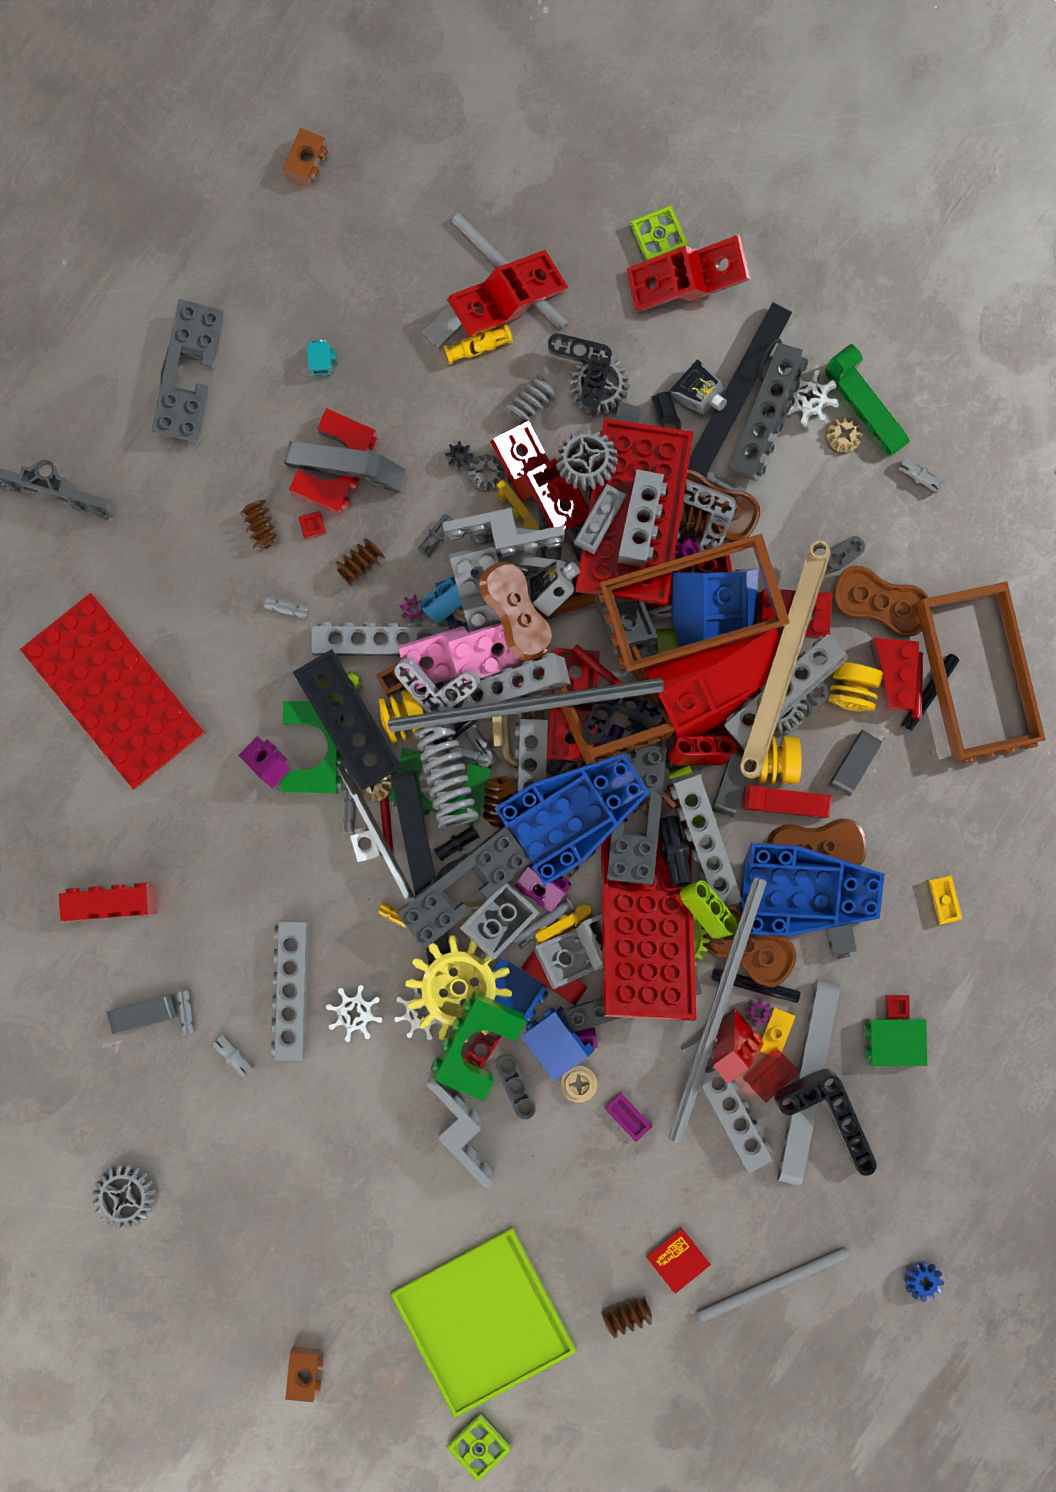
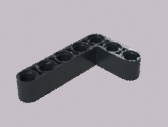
(839, 1113)

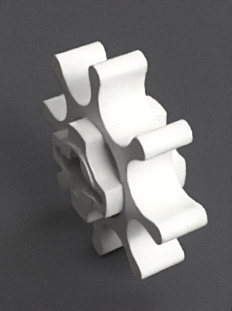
(815, 405)
(343, 1010)
(415, 1023)

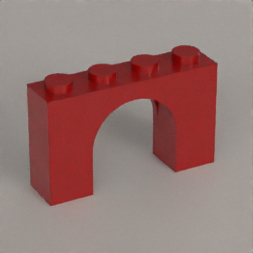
(335, 493)

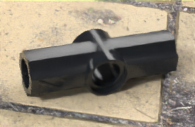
(665, 409)
(675, 851)

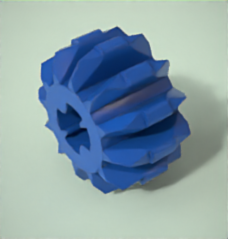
(929, 1287)

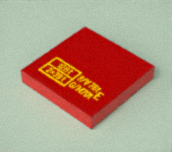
(678, 1260)

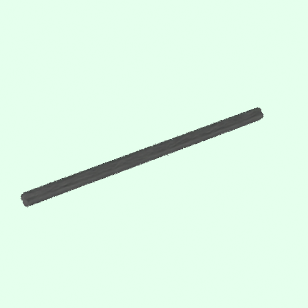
(526, 705)

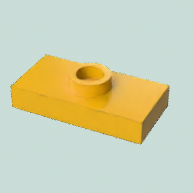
(945, 899)
(777, 1030)

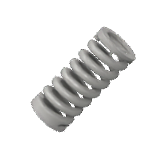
(441, 732)

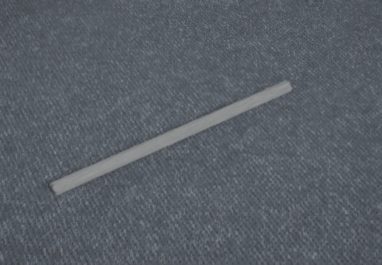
(717, 1010)

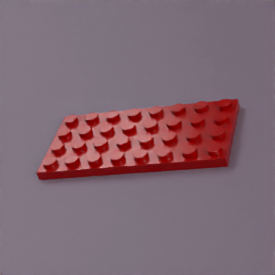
(650, 450)
(112, 691)
(647, 946)

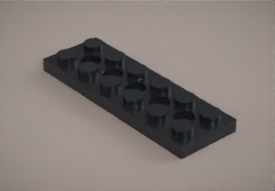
(331, 719)

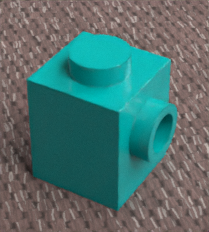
(320, 357)

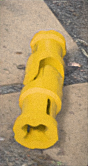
(481, 343)

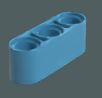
(442, 600)

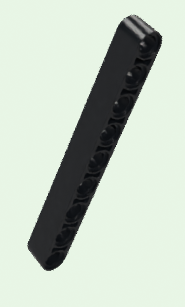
(738, 390)
(415, 840)

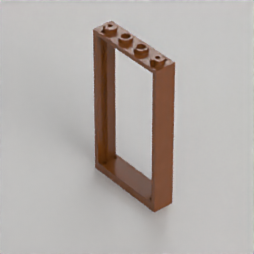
(612, 615)
(1019, 662)
(623, 745)

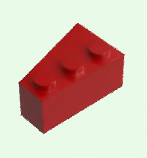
(899, 666)
(735, 1046)

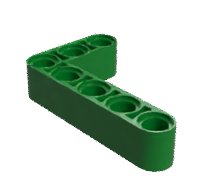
(864, 401)

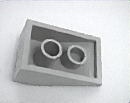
(499, 921)

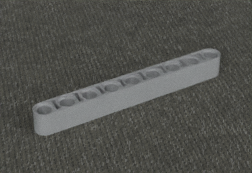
(812, 1060)

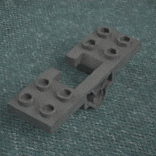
(196, 336)
(32, 481)
(633, 614)
(634, 853)
(492, 861)

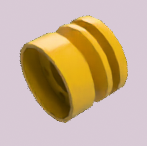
(854, 691)
(408, 707)
(783, 760)

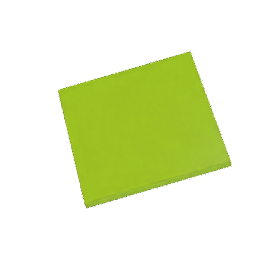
(483, 1322)

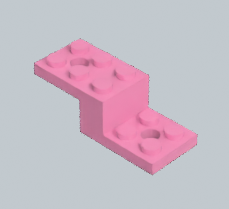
(460, 651)

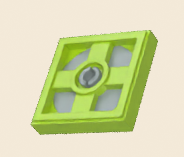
(658, 232)
(479, 1447)

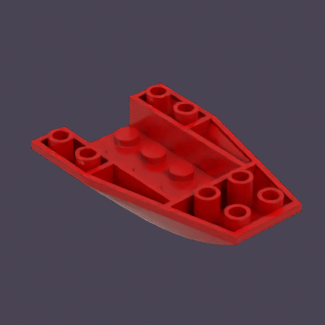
(714, 683)

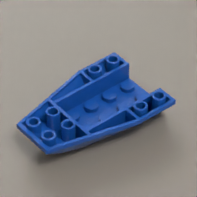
(713, 603)
(572, 813)
(808, 890)

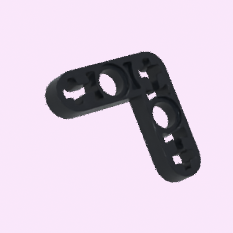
(594, 364)
(611, 706)

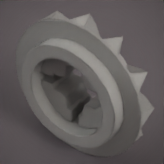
(478, 478)

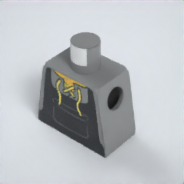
(699, 389)
(552, 586)

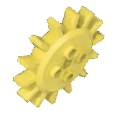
(437, 977)

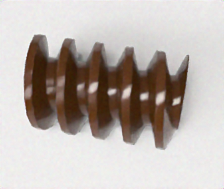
(693, 521)
(259, 526)
(359, 561)
(496, 791)
(627, 1317)

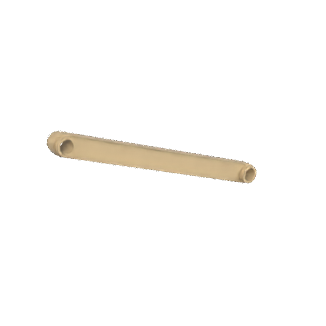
(785, 659)

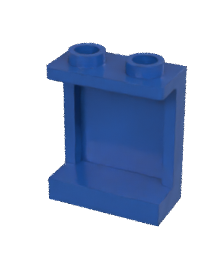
(525, 989)
(555, 1043)

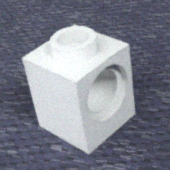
(362, 855)

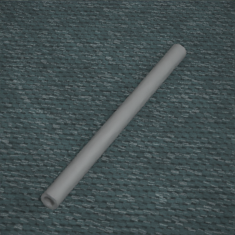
(499, 261)
(773, 1284)

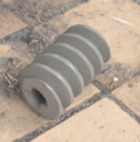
(530, 399)

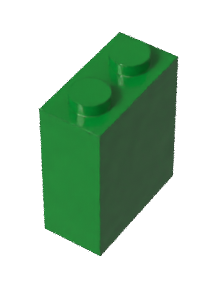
(896, 1042)

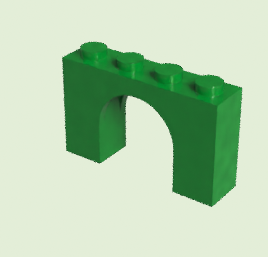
(476, 775)
(324, 777)
(478, 1015)

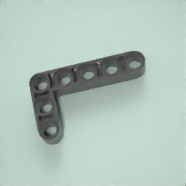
(346, 462)

